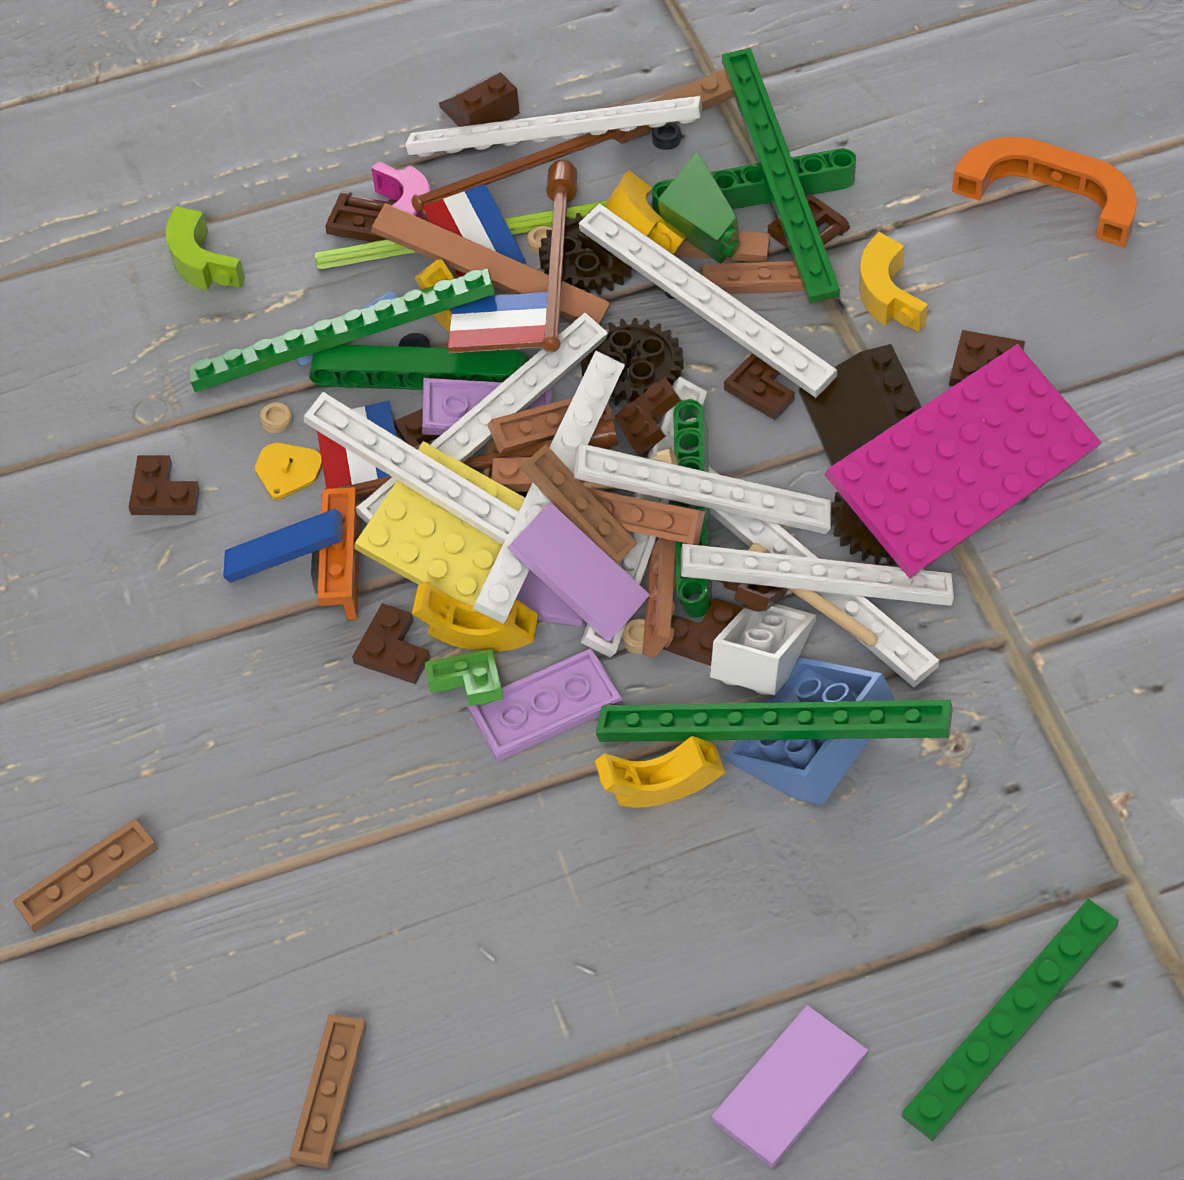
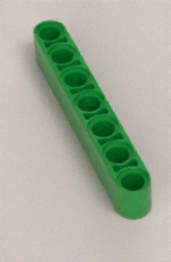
(746, 185)
(408, 366)
(685, 436)

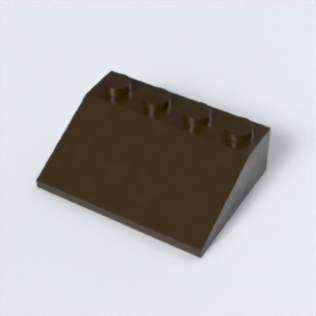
(861, 401)

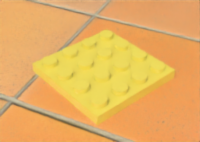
(430, 542)

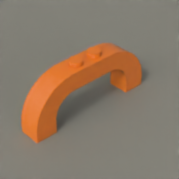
(1055, 168)

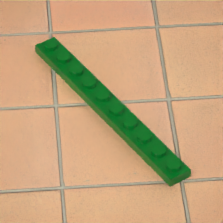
(780, 176)
(340, 330)
(776, 721)

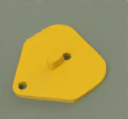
(280, 475)

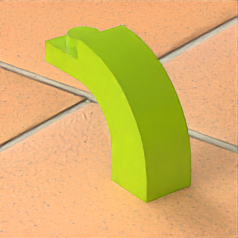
(184, 236)

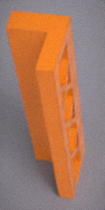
(340, 562)

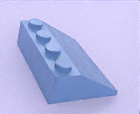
(811, 767)

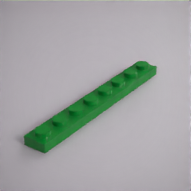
(1009, 1020)

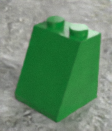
(701, 211)

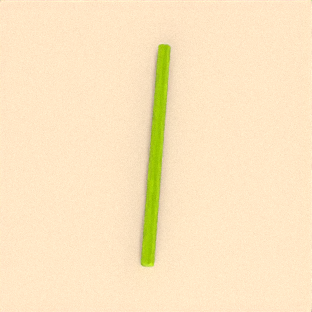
(386, 248)

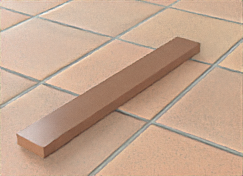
(469, 256)

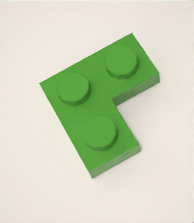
(473, 670)

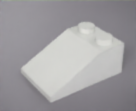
(761, 648)

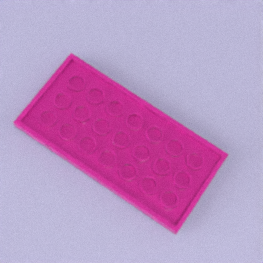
(962, 460)

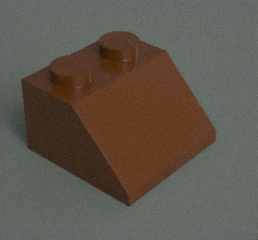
(483, 102)

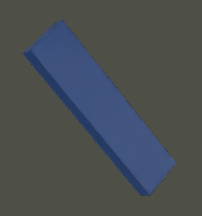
(283, 545)

